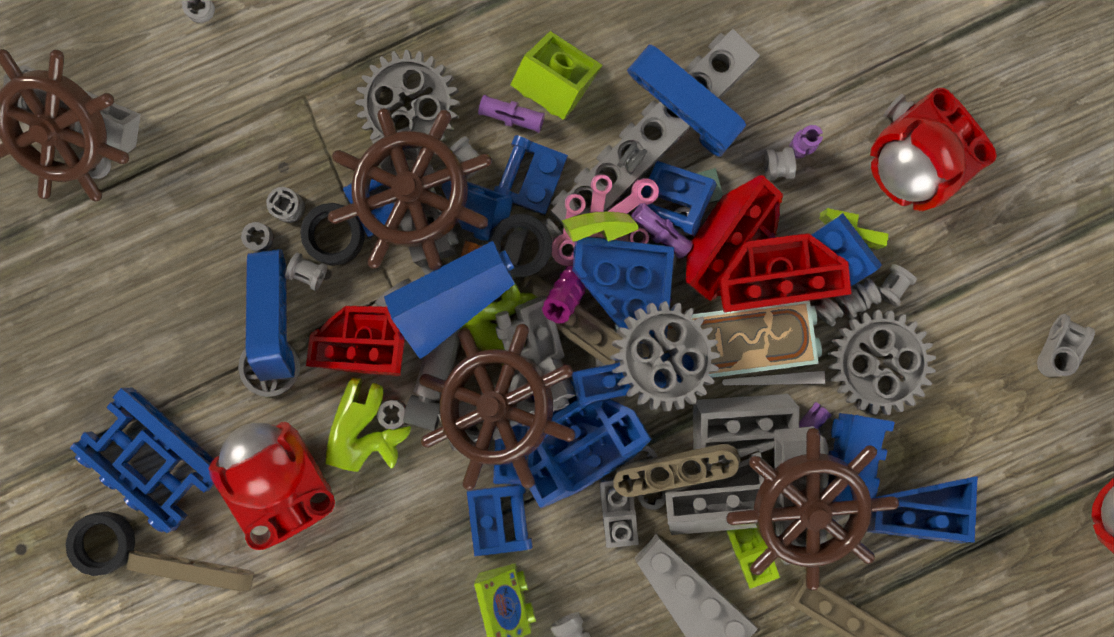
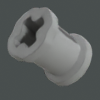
(464, 152)
(306, 271)
(896, 285)

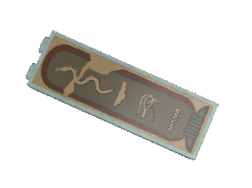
(758, 338)

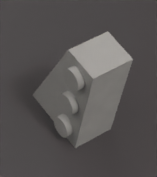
(742, 422)
(706, 504)

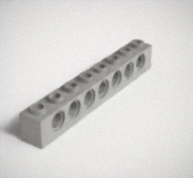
(729, 49)

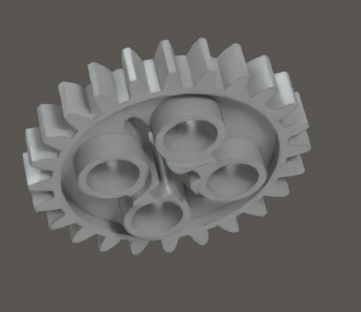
(394, 76)
(689, 340)
(865, 384)

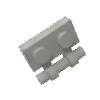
(543, 336)

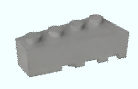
(688, 596)

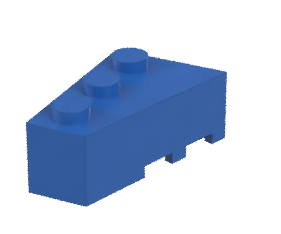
(851, 436)
(932, 513)

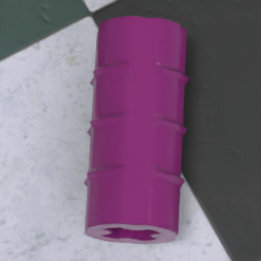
(563, 297)

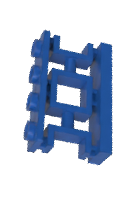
(163, 438)

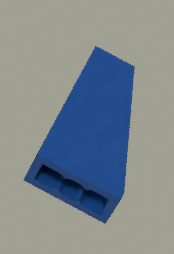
(449, 297)

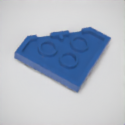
(624, 275)

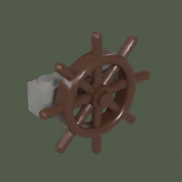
(61, 114)
(411, 192)
(500, 406)
(806, 509)

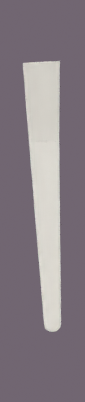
(794, 378)

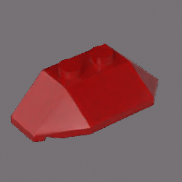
(739, 216)
(783, 273)
(358, 342)

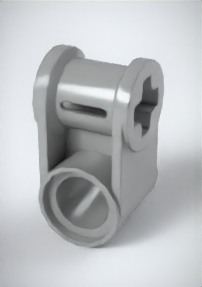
(1069, 343)

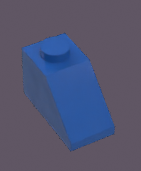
(485, 202)

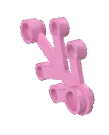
(597, 205)

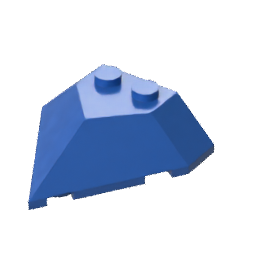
(603, 441)

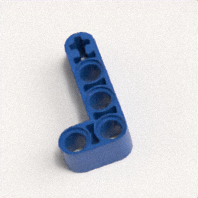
(687, 99)
(267, 316)

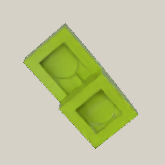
(610, 224)
(873, 239)
(747, 548)

